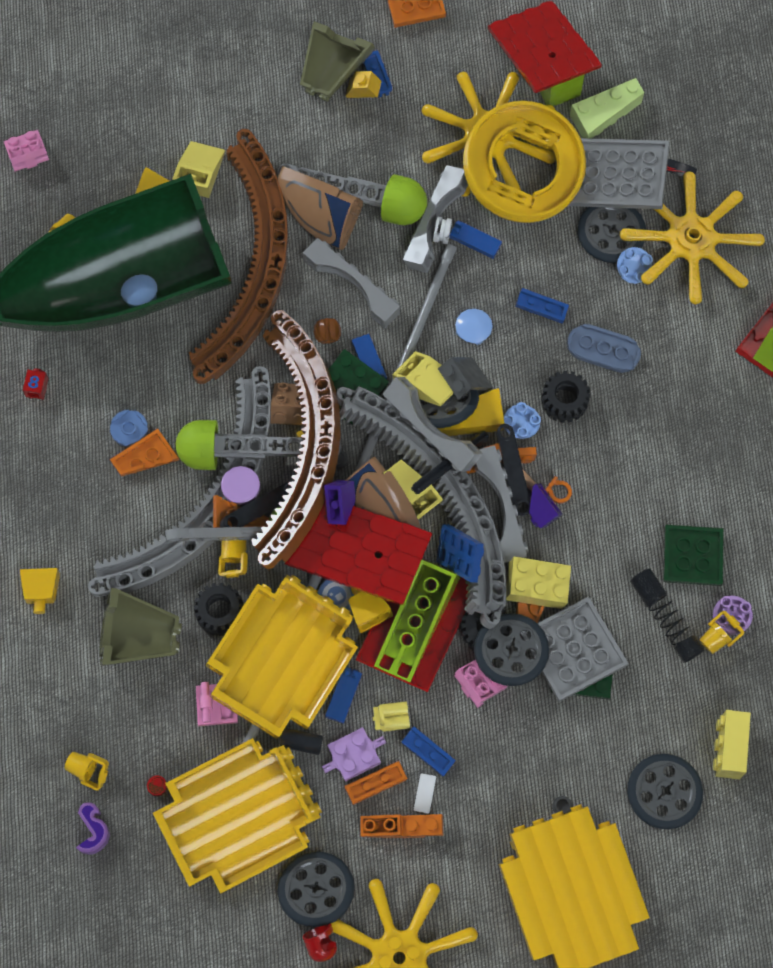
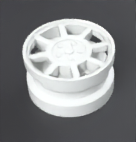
(445, 229)

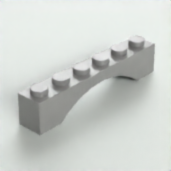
(450, 187)
(324, 259)
(405, 398)
(490, 469)

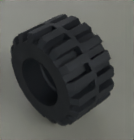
(562, 410)
(208, 597)

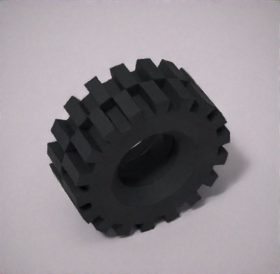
(469, 629)

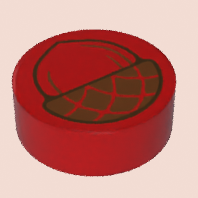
(156, 785)

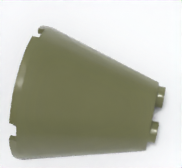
(331, 60)
(136, 630)

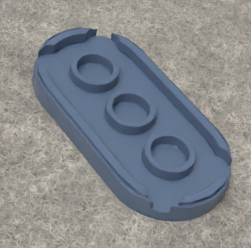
(604, 348)

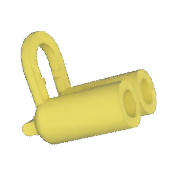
(391, 716)

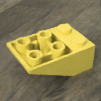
(203, 164)
(424, 375)
(406, 478)

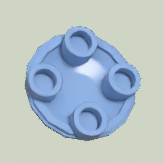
(633, 264)
(139, 290)
(473, 326)
(523, 420)

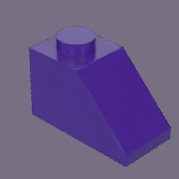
(339, 501)
(542, 507)

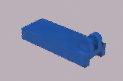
(375, 64)
(475, 239)
(542, 305)
(367, 353)
(343, 695)
(428, 751)

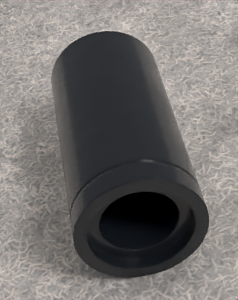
(301, 741)

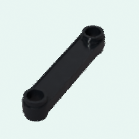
(513, 467)
(256, 508)

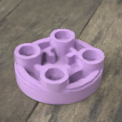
(240, 485)
(738, 608)

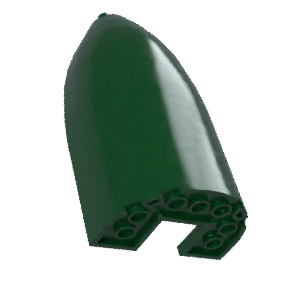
(77, 270)

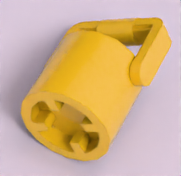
(233, 552)

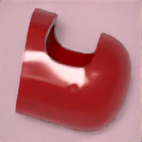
(318, 943)

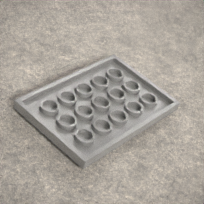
(623, 174)

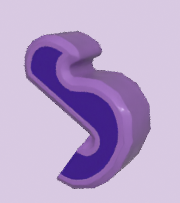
(97, 827)

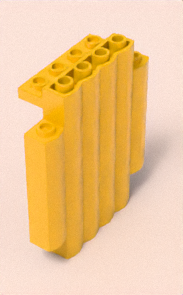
(282, 656)
(237, 815)
(573, 889)

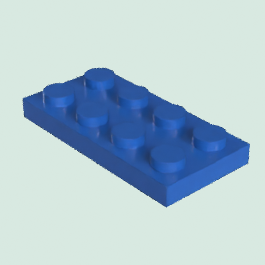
(460, 553)

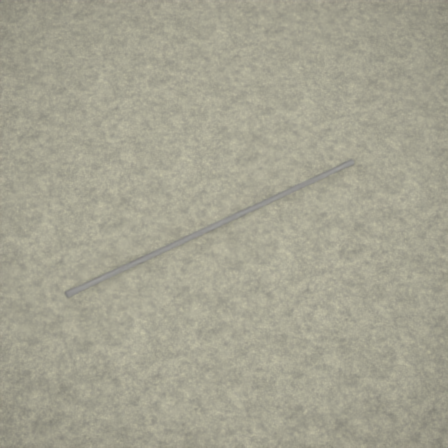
(446, 259)

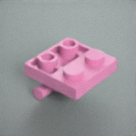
(26, 150)
(476, 684)
(210, 711)

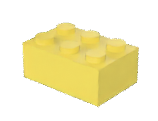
(538, 582)
(732, 744)

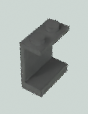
(464, 375)

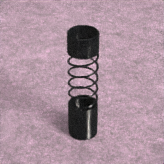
(652, 592)

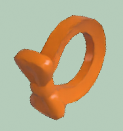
(557, 482)

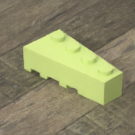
(604, 109)

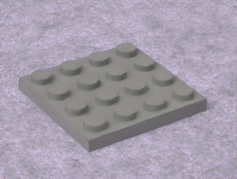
(578, 649)

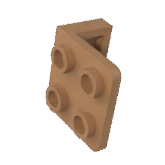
(286, 405)

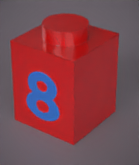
(35, 384)

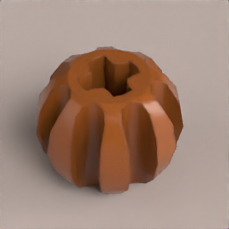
(327, 331)

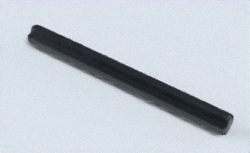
(444, 466)

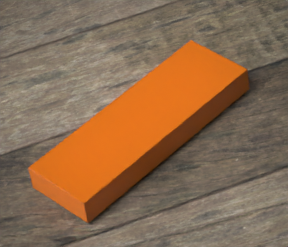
(375, 782)

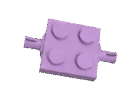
(353, 754)

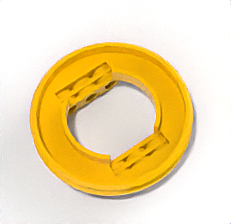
(540, 127)

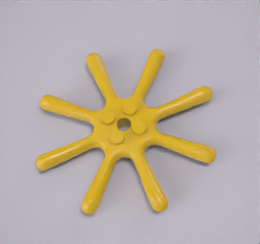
(506, 142)
(694, 248)
(403, 941)

